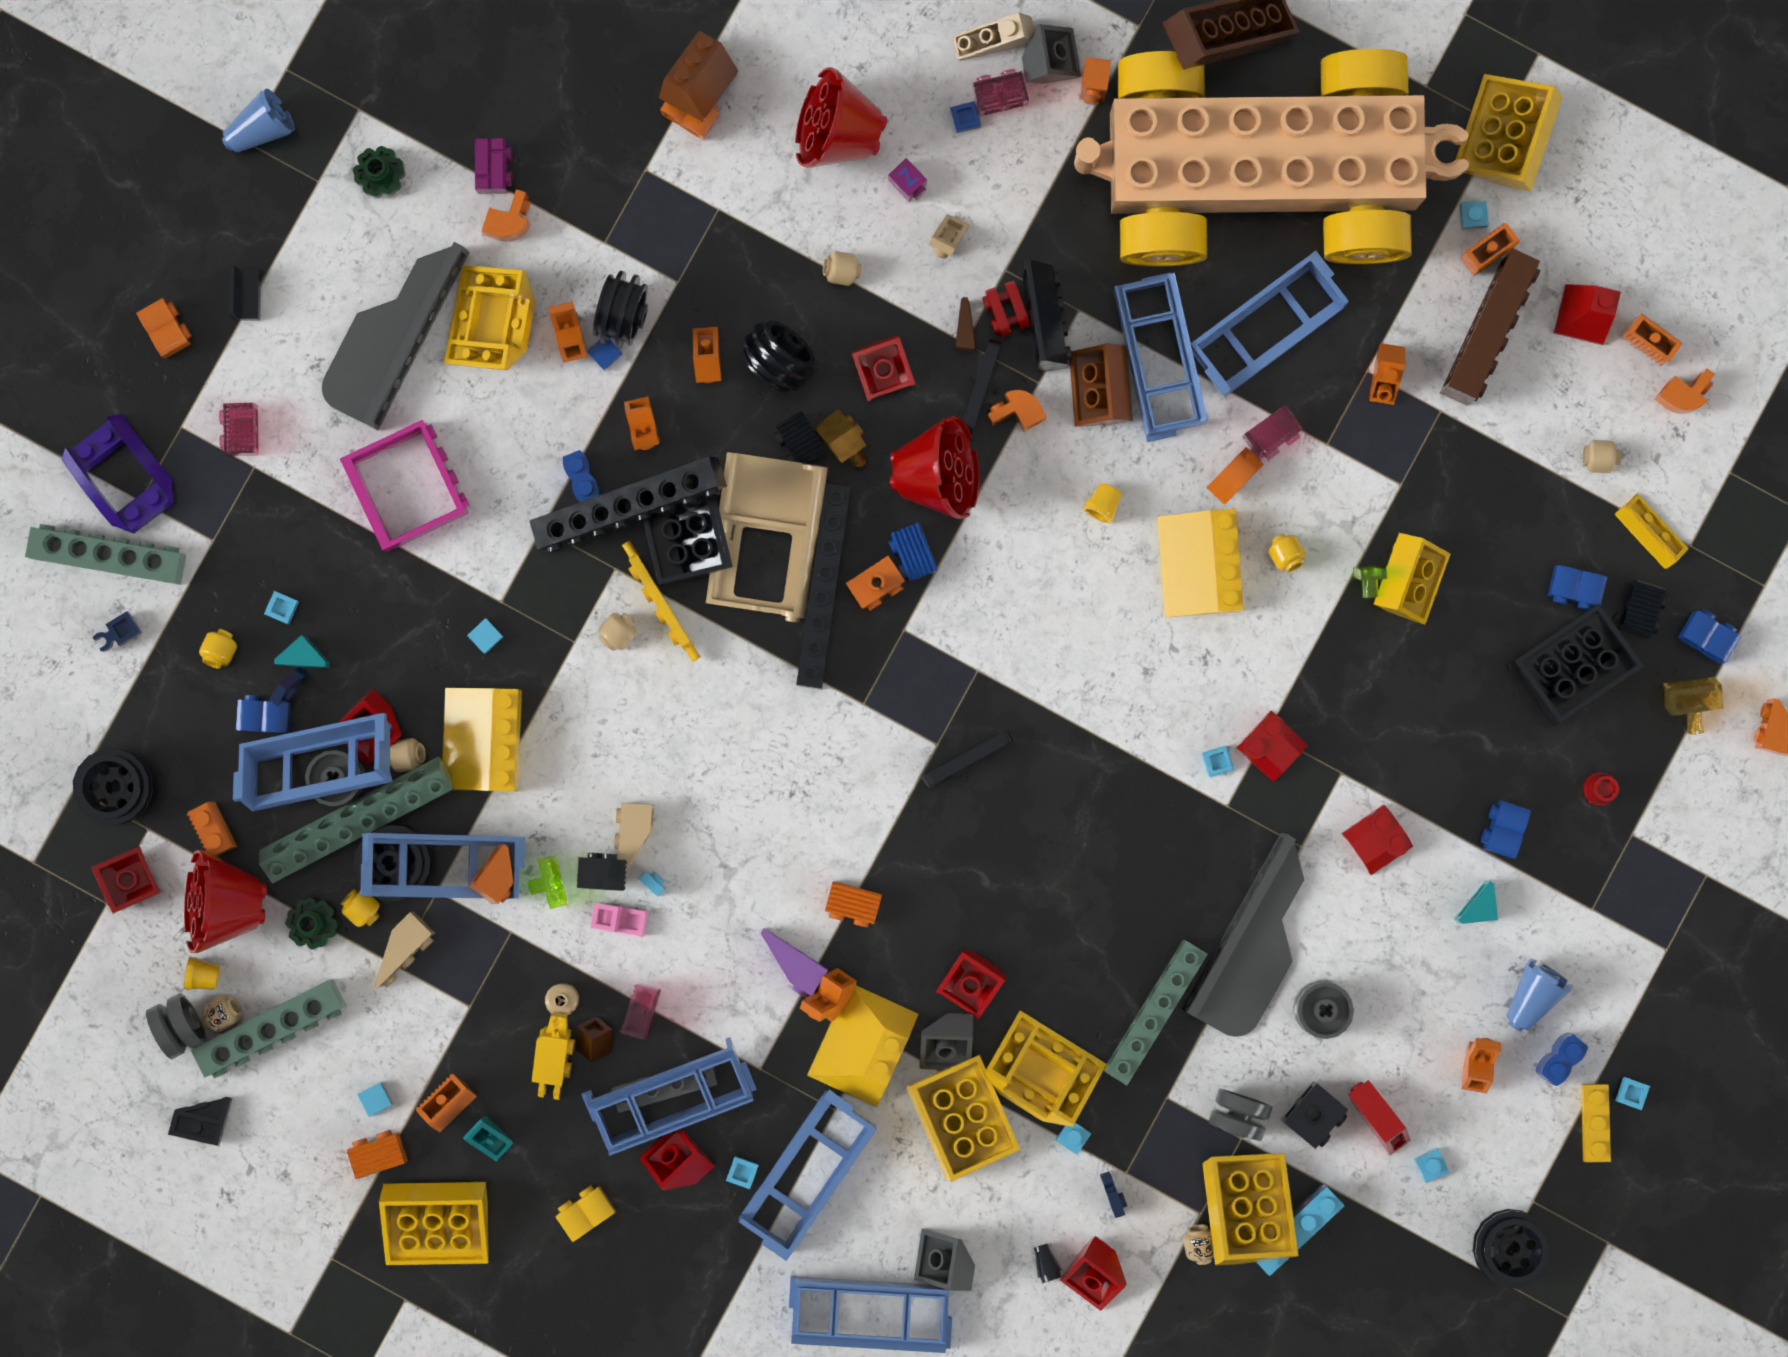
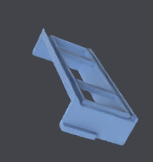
(1323, 275)
(1192, 381)
(309, 740)
(516, 851)
(680, 1119)
(770, 1240)
(838, 1286)

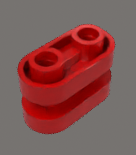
(1001, 323)

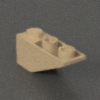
(994, 36)
(635, 828)
(403, 943)

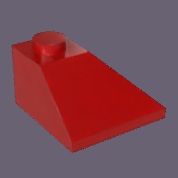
(1586, 312)
(370, 705)
(676, 1161)
(1096, 1274)

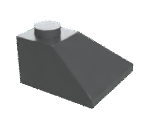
(1051, 55)
(947, 1041)
(944, 1262)

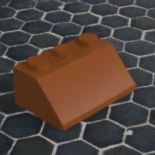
(699, 77)
(1100, 385)

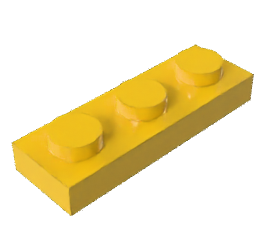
(1595, 1122)

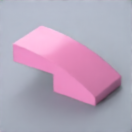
(619, 919)

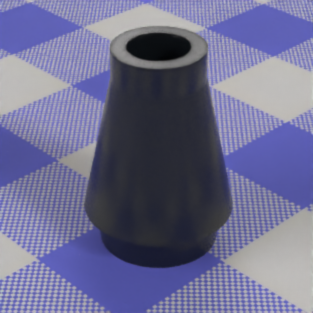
(1046, 1264)

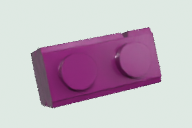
(492, 166)

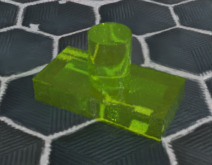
(1370, 577)
(549, 882)

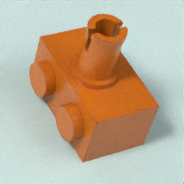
(876, 583)

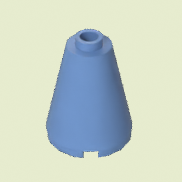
(258, 123)
(1536, 995)

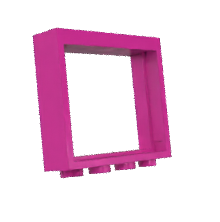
(350, 465)

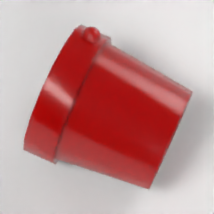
(1600, 789)

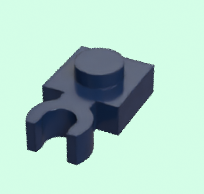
(121, 630)
(288, 686)
(1115, 1199)

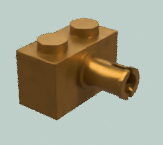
(843, 438)

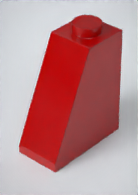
(1379, 1116)

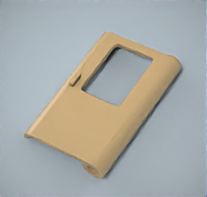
(774, 498)

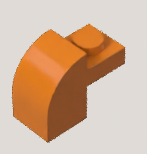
(509, 225)
(568, 332)
(1682, 398)
(1022, 405)
(641, 423)
(1235, 475)
(832, 996)
(1479, 1064)

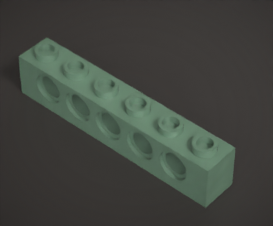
(40, 548)
(1155, 1012)
(208, 1053)

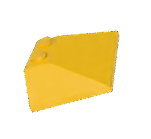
(490, 318)
(863, 1046)
(1043, 1072)

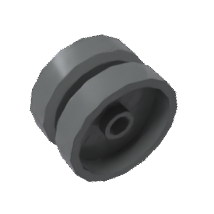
(324, 768)
(1338, 1012)
(175, 1026)
(1239, 1117)

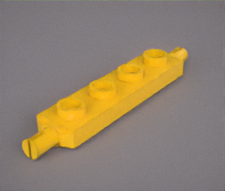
(653, 593)

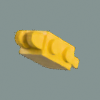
(552, 1054)

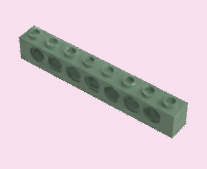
(355, 819)

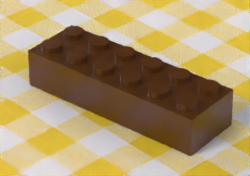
(1228, 29)
(1491, 324)

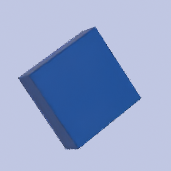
(965, 117)
(604, 354)

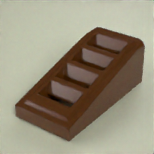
(965, 333)

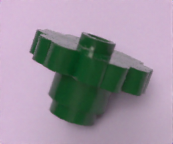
(384, 182)
(324, 927)

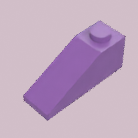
(798, 967)

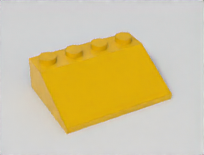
(1509, 130)
(1200, 563)
(482, 738)
(962, 1118)
(1249, 1208)
(434, 1223)

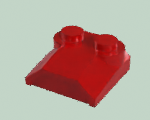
(882, 367)
(1272, 746)
(1378, 839)
(125, 880)
(972, 983)

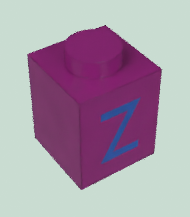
(908, 180)

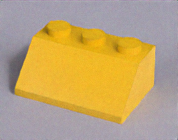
(1412, 578)

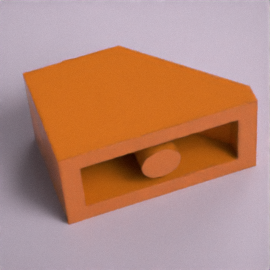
(706, 354)
(495, 876)

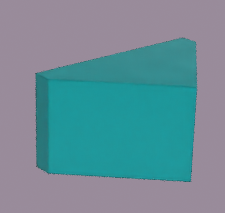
(302, 654)
(1481, 906)
(488, 1138)

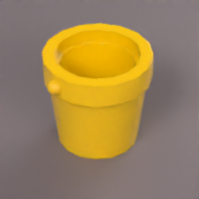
(1103, 503)
(201, 974)

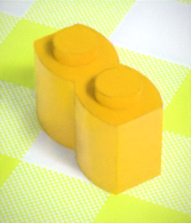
(585, 1213)

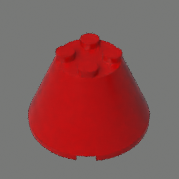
(837, 123)
(939, 469)
(220, 902)

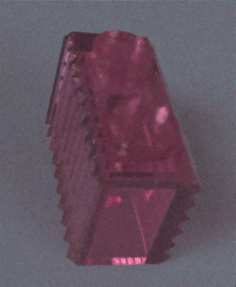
(1000, 92)
(240, 429)
(1272, 433)
(640, 1011)

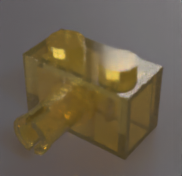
(1693, 698)

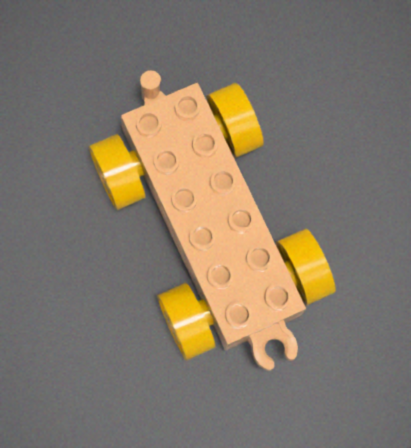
(1344, 151)

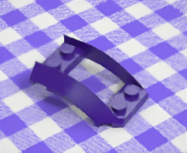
(98, 447)

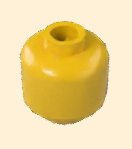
(1287, 553)
(218, 649)
(360, 909)

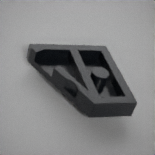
(202, 1121)

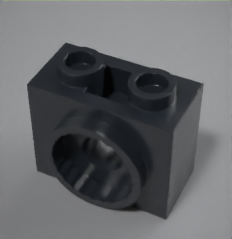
(1330, 1115)

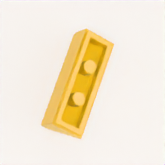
(1651, 531)

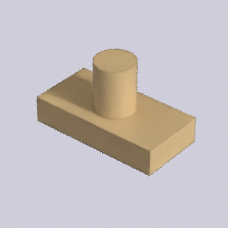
(948, 236)

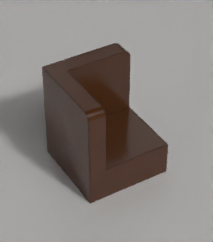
(594, 1039)

